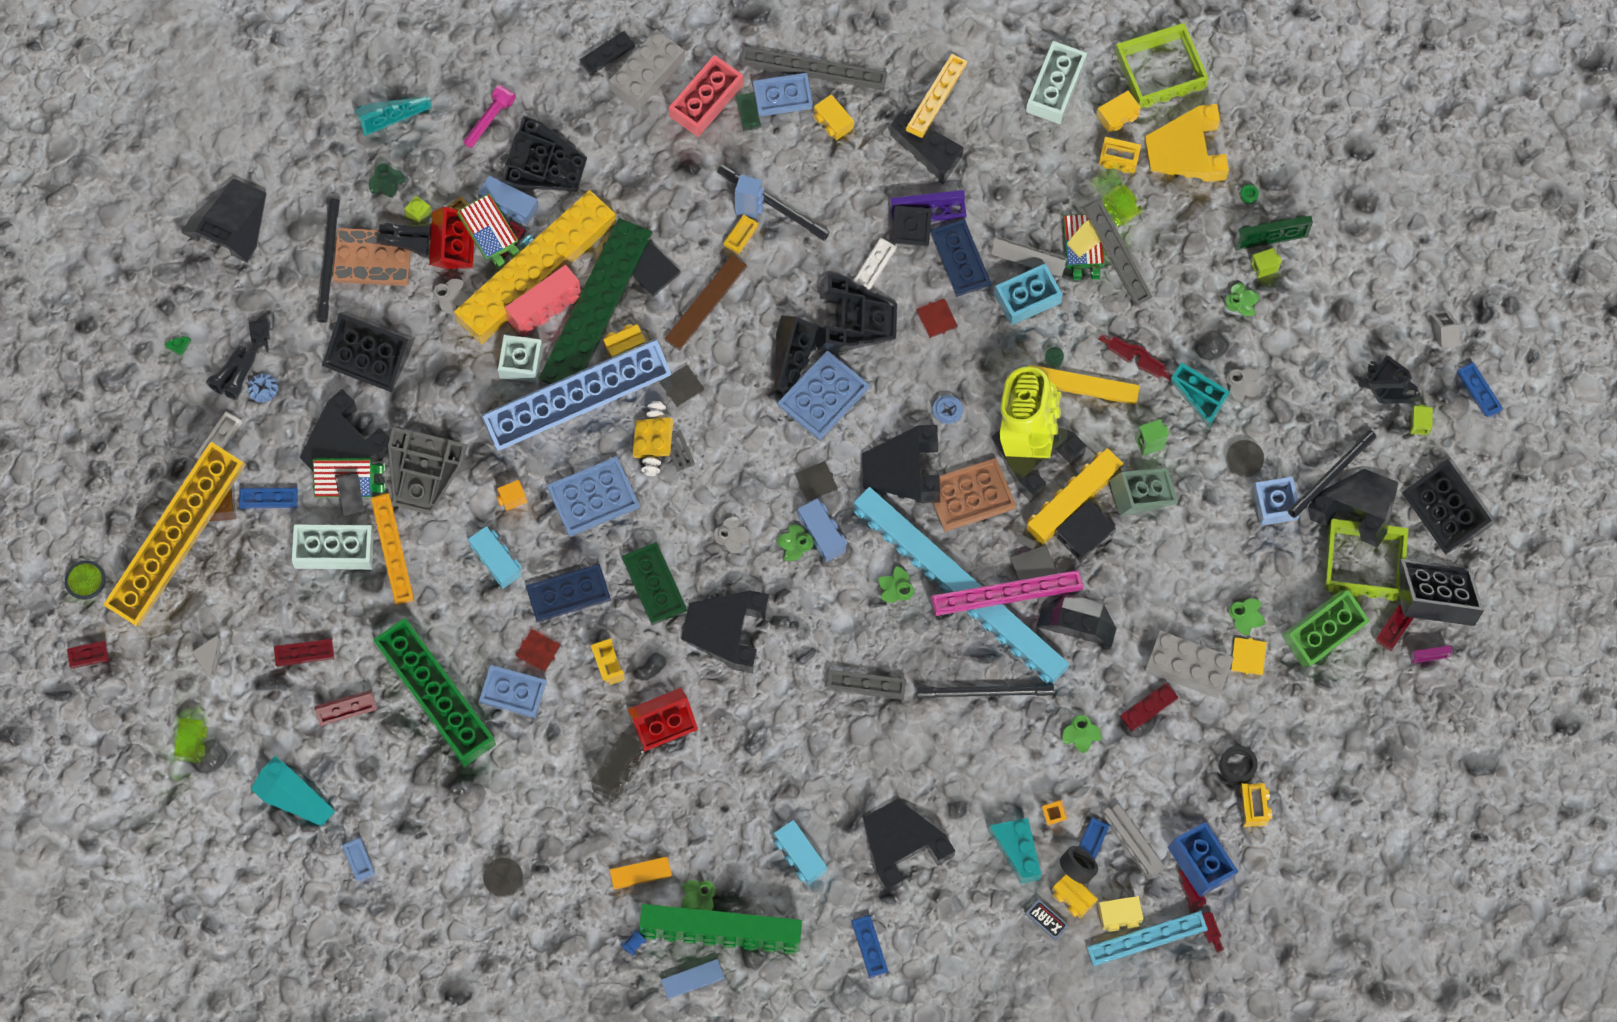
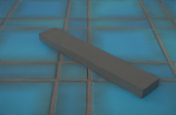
(1117, 252)

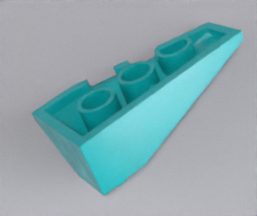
(383, 114)
(286, 790)

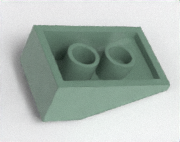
(1143, 491)

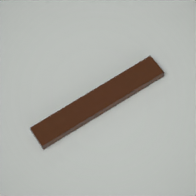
(705, 303)

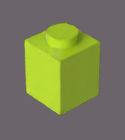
(418, 211)
(1266, 262)
(1421, 420)

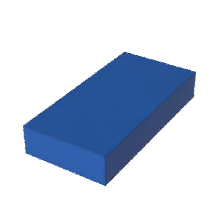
(1094, 836)

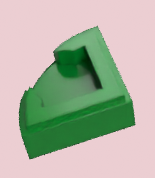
(178, 345)

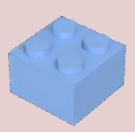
(1274, 499)

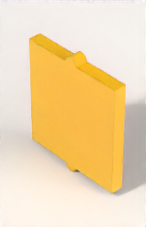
(1248, 656)

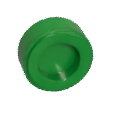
(1249, 194)

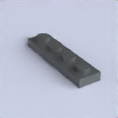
(866, 684)

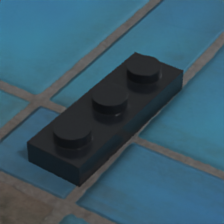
(607, 53)

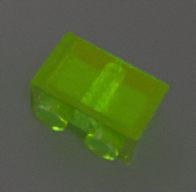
(190, 740)

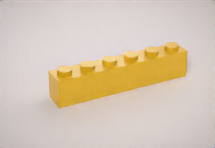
(1074, 496)

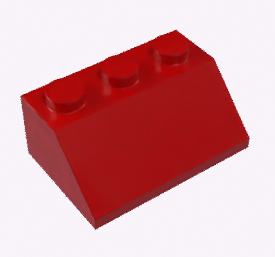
(450, 241)
(662, 719)

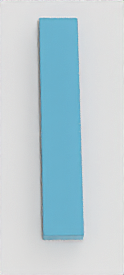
(1147, 938)

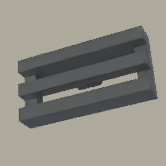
(685, 465)

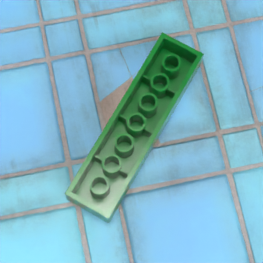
(434, 692)
(720, 928)

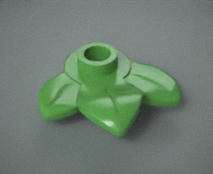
(1244, 300)
(792, 542)
(893, 585)
(1250, 616)
(1083, 736)
(694, 896)

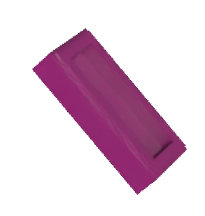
(1431, 654)

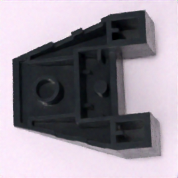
(860, 316)
(338, 438)
(896, 466)
(1023, 468)
(1361, 495)
(717, 627)
(897, 834)

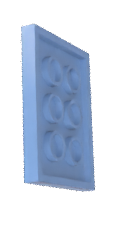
(823, 395)
(593, 496)

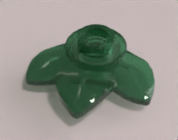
(386, 183)

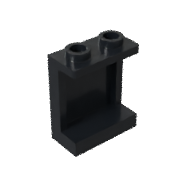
(1085, 530)

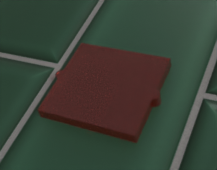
(936, 318)
(538, 650)

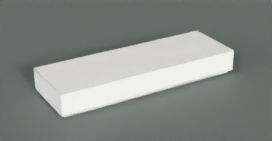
(875, 264)
(221, 433)

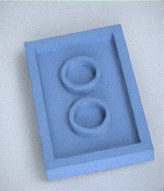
(782, 94)
(513, 691)

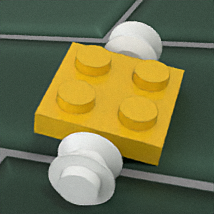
(653, 438)

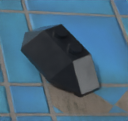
(1078, 619)

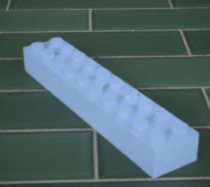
(575, 395)

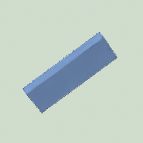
(692, 979)

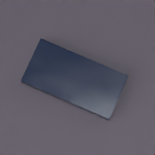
(960, 258)
(568, 593)

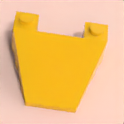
(1182, 146)

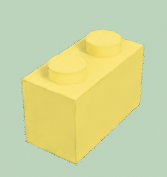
(1120, 913)

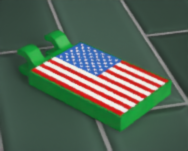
(1091, 259)
(326, 468)

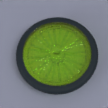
(85, 580)

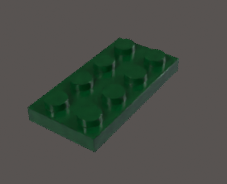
(1272, 233)
(654, 583)

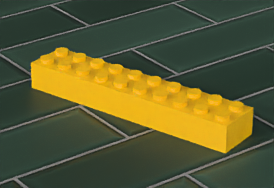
(551, 250)
(174, 534)

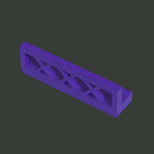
(932, 201)

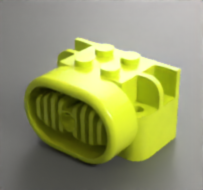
(1029, 414)

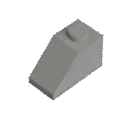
(1445, 329)

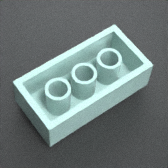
(1056, 82)
(332, 547)

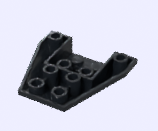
(542, 159)
(230, 219)

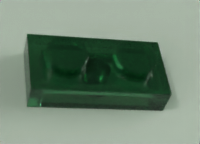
(748, 111)

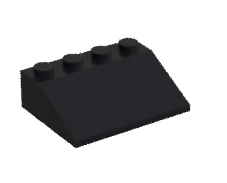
(367, 351)
(1449, 506)
(1439, 593)

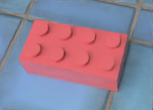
(706, 96)
(543, 301)

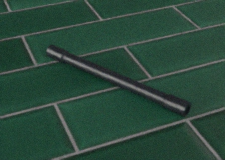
(814, 228)
(323, 306)
(1361, 444)
(933, 692)

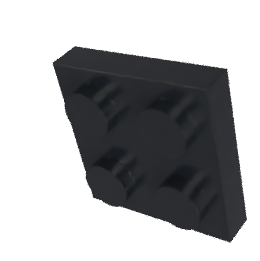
(911, 226)

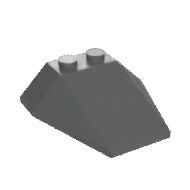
(422, 468)

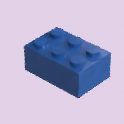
(1202, 859)

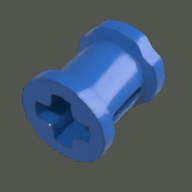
(633, 943)

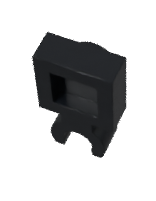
(259, 333)

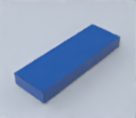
(1479, 390)
(268, 498)
(869, 946)

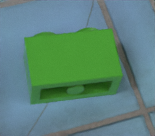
(1152, 437)

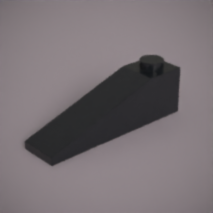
(794, 344)

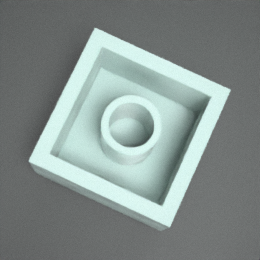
(520, 358)

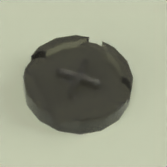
(1245, 458)
(503, 877)

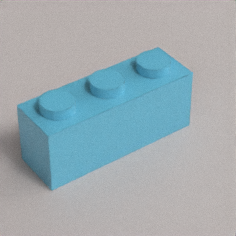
(495, 557)
(799, 853)

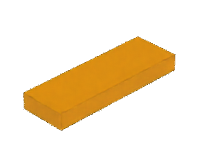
(640, 873)

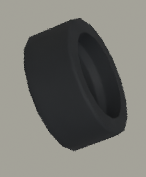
(1228, 776)
(1078, 864)

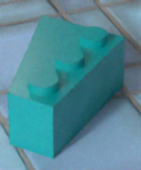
(1200, 392)
(1018, 848)

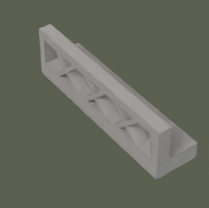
(1028, 255)
(1133, 841)

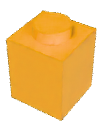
(511, 495)
(1055, 812)

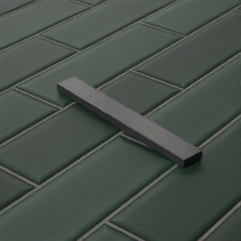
(814, 68)

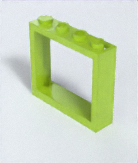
(1155, 39)
(1352, 528)

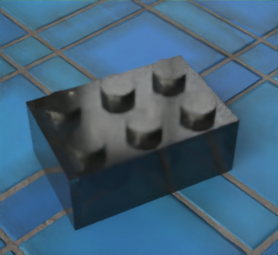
(618, 767)

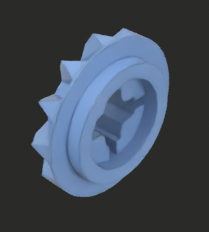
(266, 394)
(949, 402)

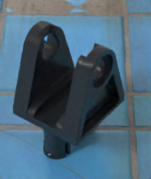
(1389, 382)

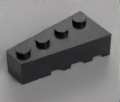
(933, 150)

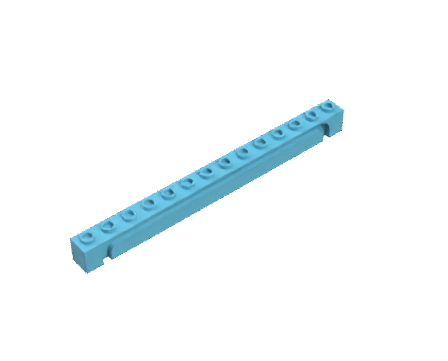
(953, 578)

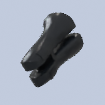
(409, 237)
(238, 362)

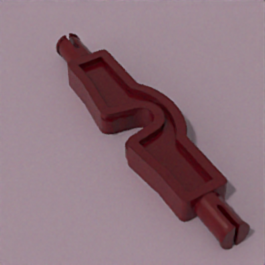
(1127, 352)
(1212, 934)

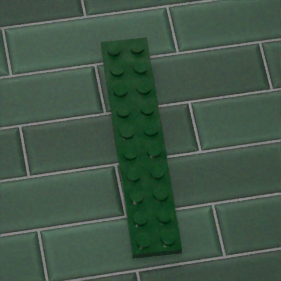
(597, 301)

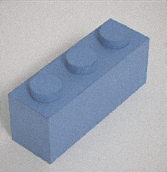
(749, 197)
(510, 200)
(822, 529)

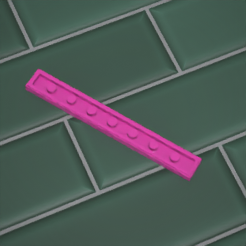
(1006, 592)

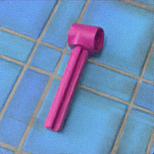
(501, 99)

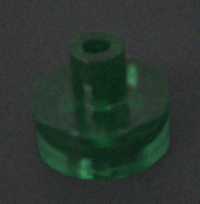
(1054, 357)

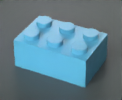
(1028, 294)

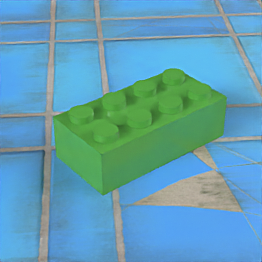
(1325, 628)

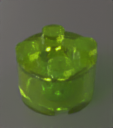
(1121, 204)

